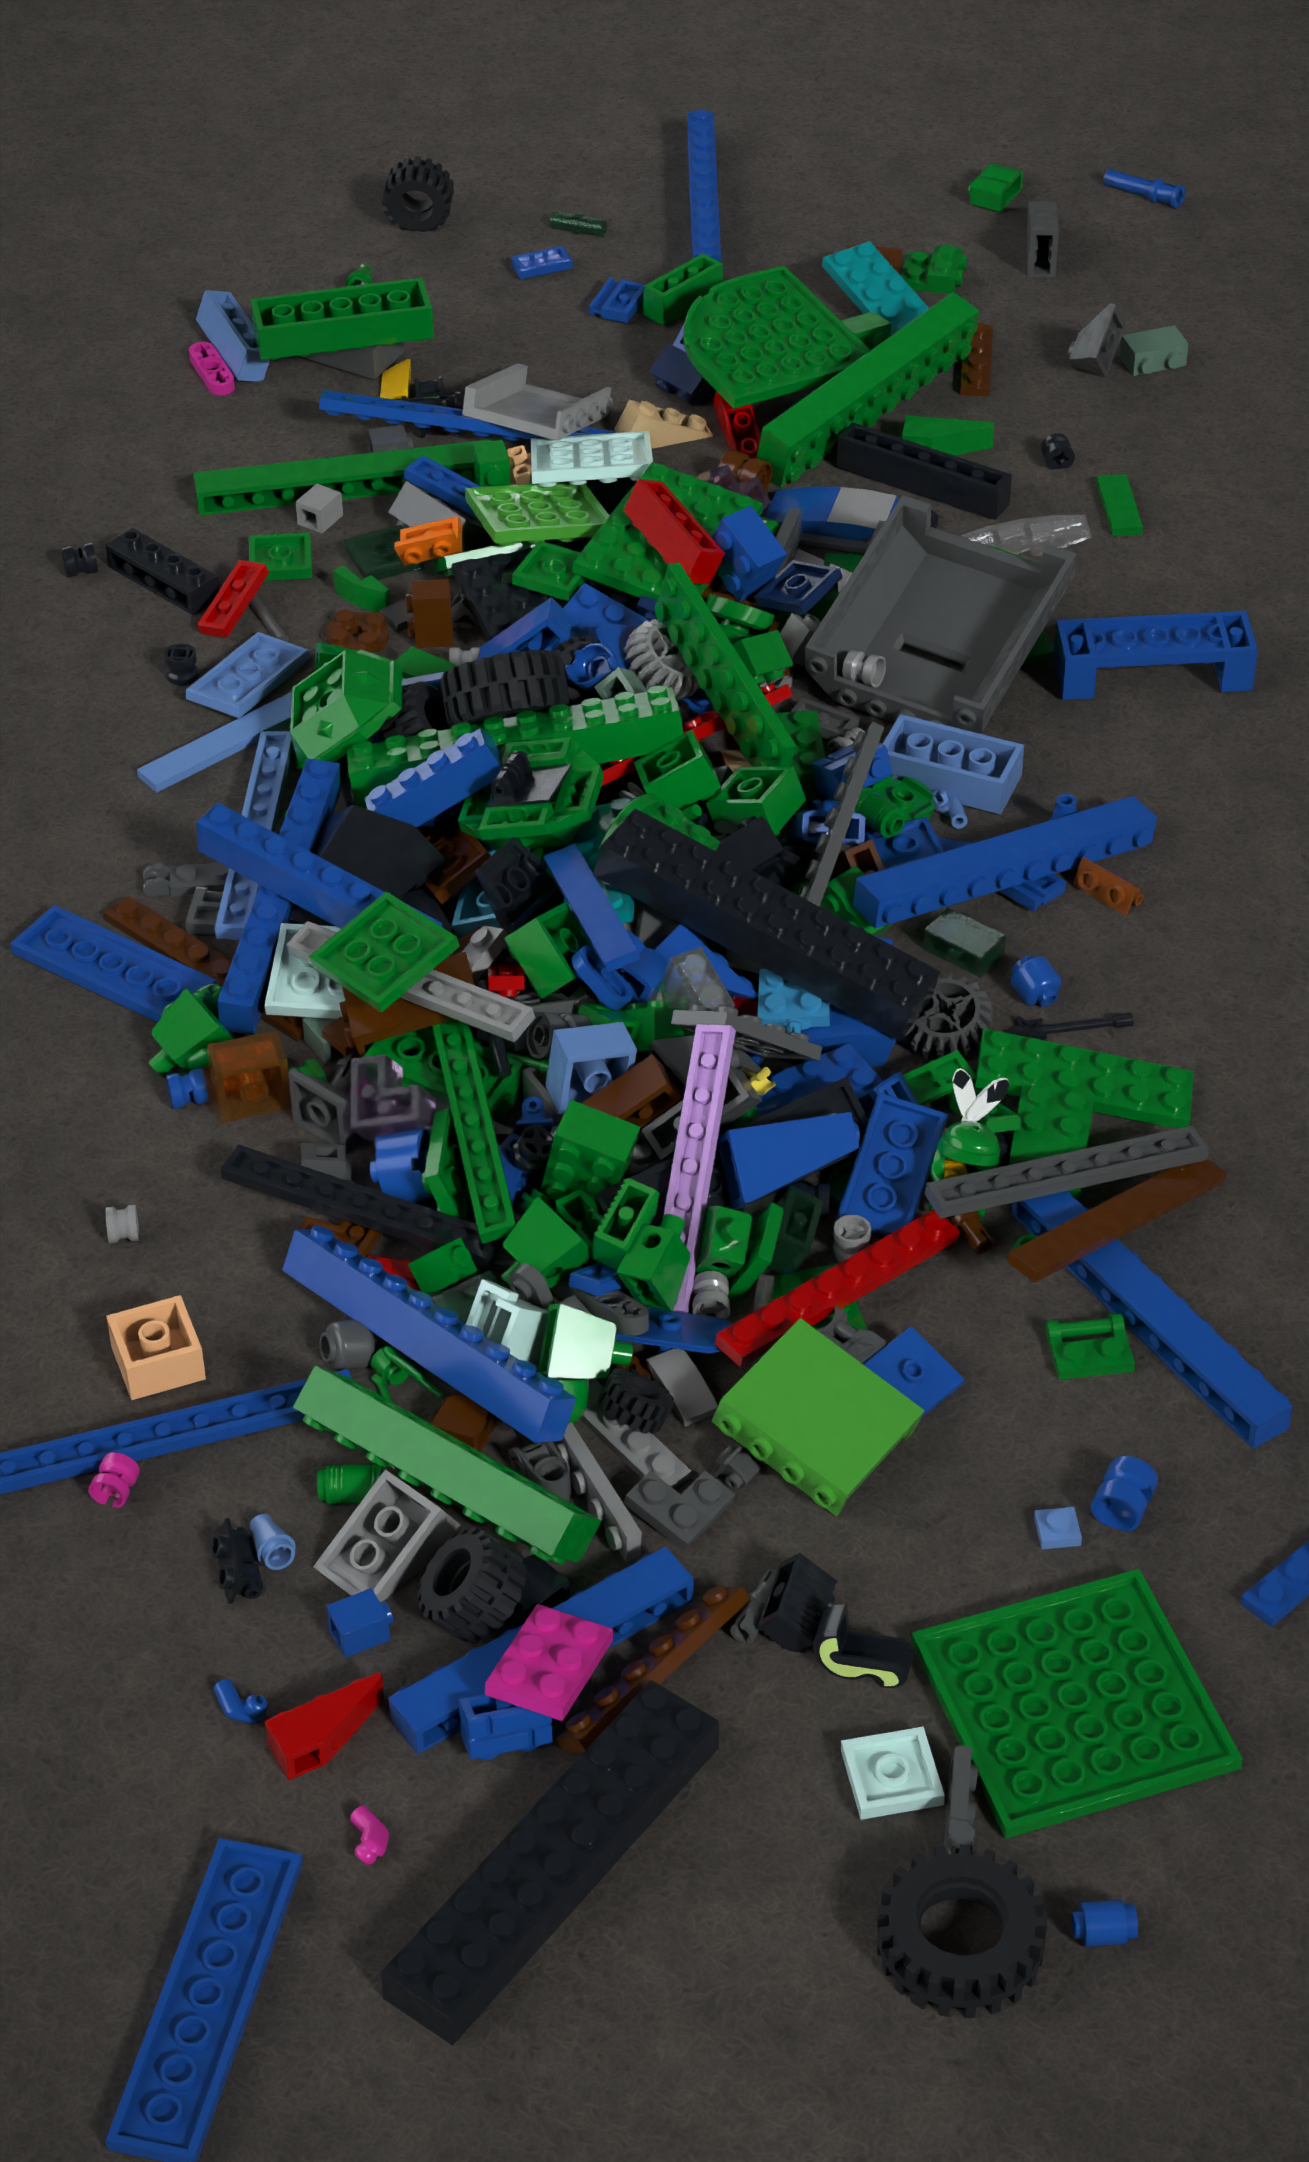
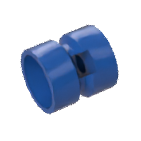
(1124, 1493)

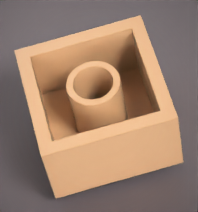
(156, 1347)

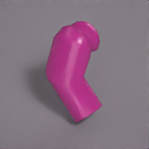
(374, 1835)

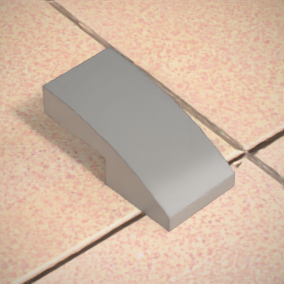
(685, 1384)

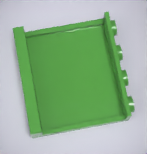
(816, 1415)

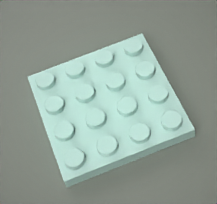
(590, 458)

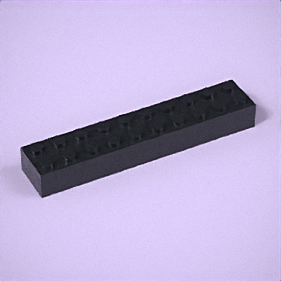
(766, 924)
(549, 1862)

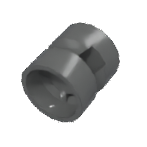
(540, 1031)

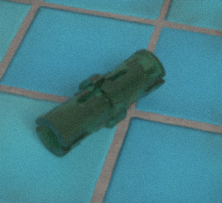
(578, 224)

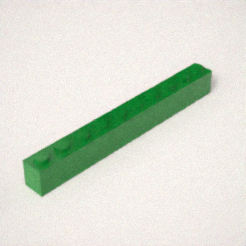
(350, 474)

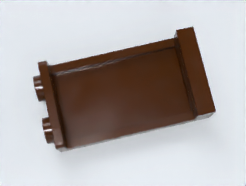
(402, 1016)

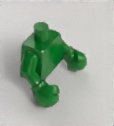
(187, 1030)

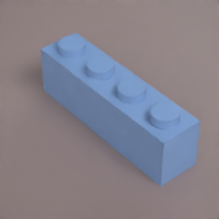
(231, 335)

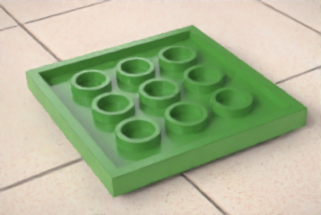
(536, 512)

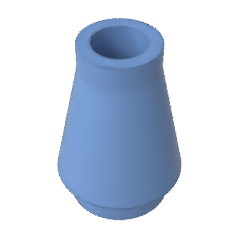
(273, 1545)

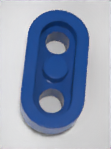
(609, 988)

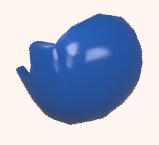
(591, 666)

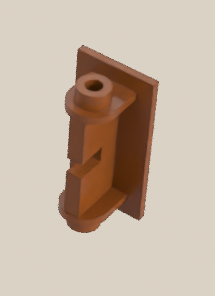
(1106, 887)

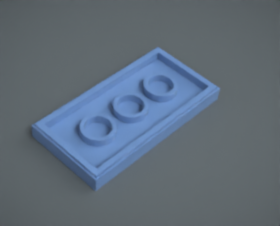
(248, 675)

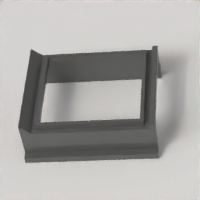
(791, 536)

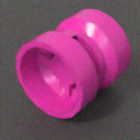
(115, 1477)

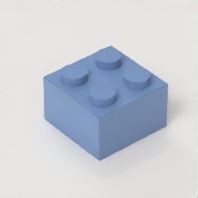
(587, 1061)

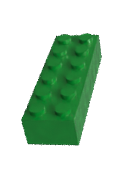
(342, 318)

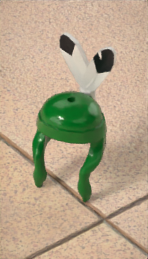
(969, 1140)

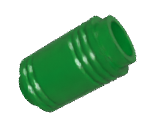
(880, 813)
(346, 1482)

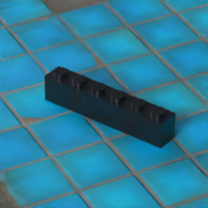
(924, 470)

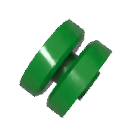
(738, 618)

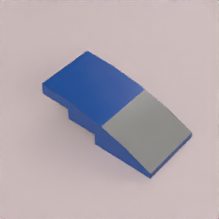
(834, 510)

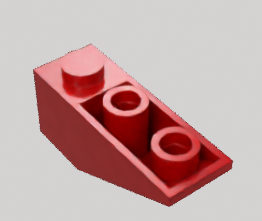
(738, 426)
(319, 1729)

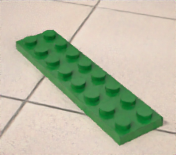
(721, 672)

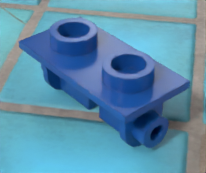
(533, 1115)

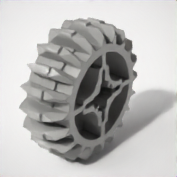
(659, 660)

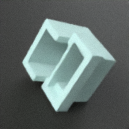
(509, 1321)

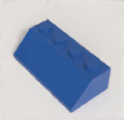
(439, 781)

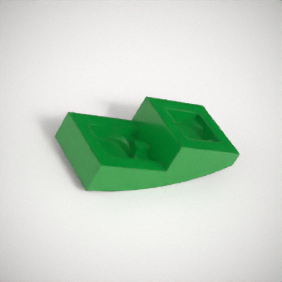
(364, 593)

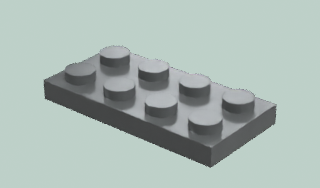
(750, 1034)

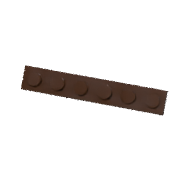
(662, 1660)

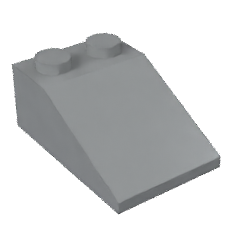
(386, 1539)

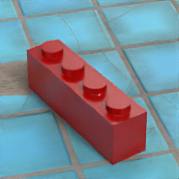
(673, 530)

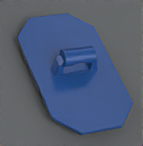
(679, 1331)

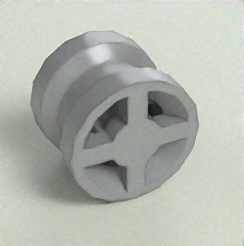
(122, 1224)

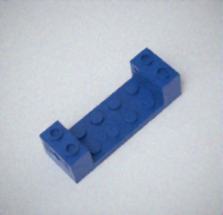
(1154, 640)

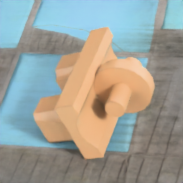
(519, 466)

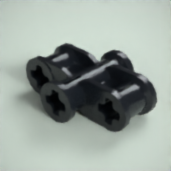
(432, 393)

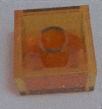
(249, 1076)

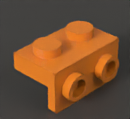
(430, 541)

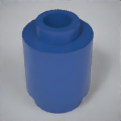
(1104, 1923)

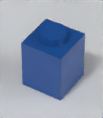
(359, 1622)

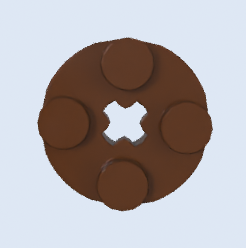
(371, 626)

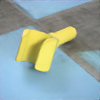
(759, 1079)

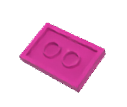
(549, 1662)

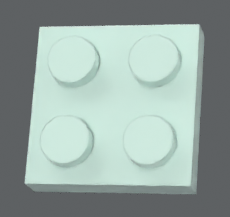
(892, 1773)

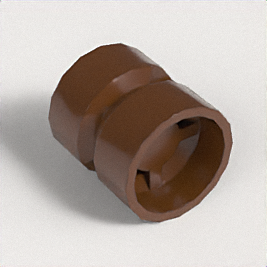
(746, 468)

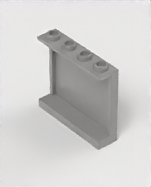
(539, 411)

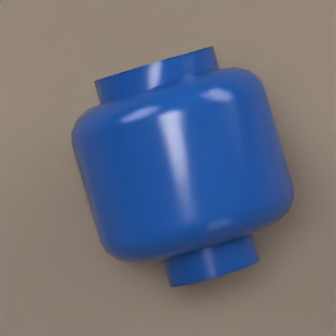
(1035, 981)

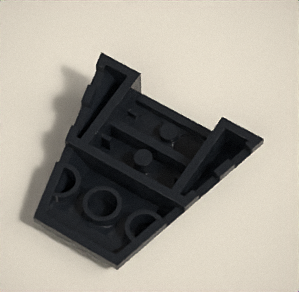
(376, 850)
(517, 886)

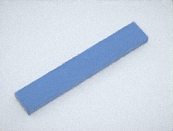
(216, 745)

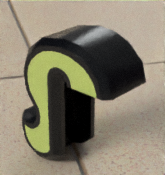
(860, 1653)

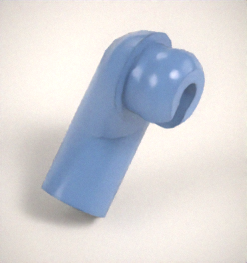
(949, 807)

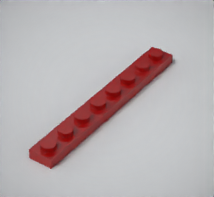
(837, 1287)

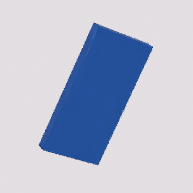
(893, 1164)

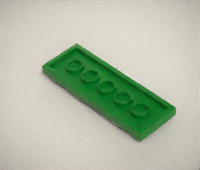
(1120, 1084)

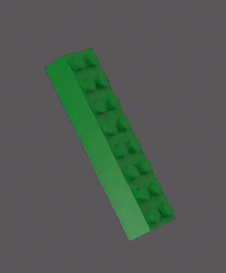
(446, 1467)

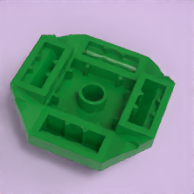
(343, 704)
(541, 823)

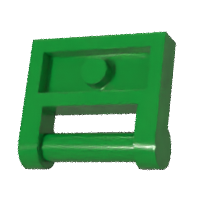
(1090, 1356)

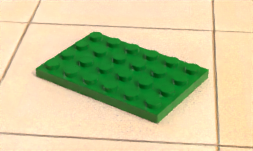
(620, 551)

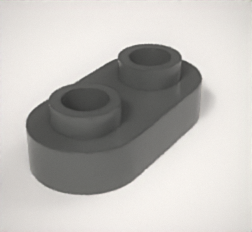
(531, 1286)

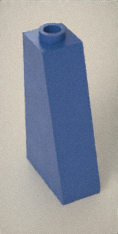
(777, 1154)

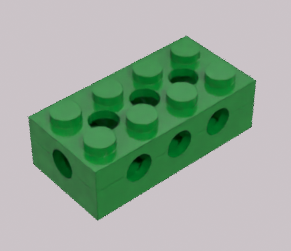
(422, 1066)

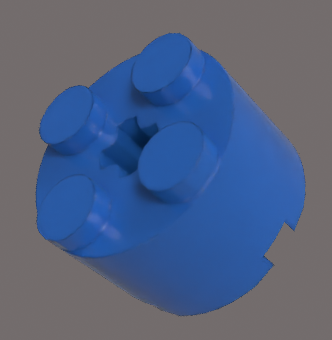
(401, 1164)

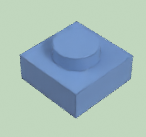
(1057, 1528)

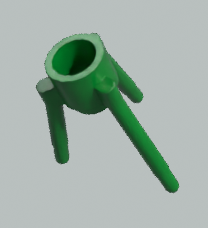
(394, 1370)

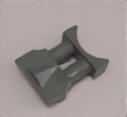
(859, 1343)

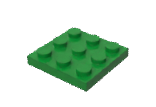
(384, 951)

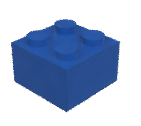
(750, 553)

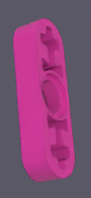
(214, 361)

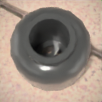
(348, 1345)

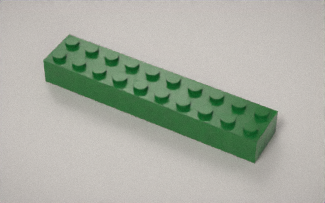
(868, 388)
(604, 729)

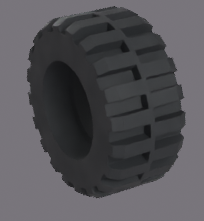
(503, 686)

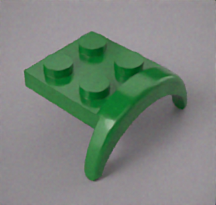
(669, 815)

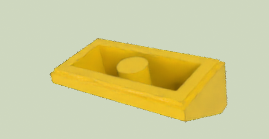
(396, 381)

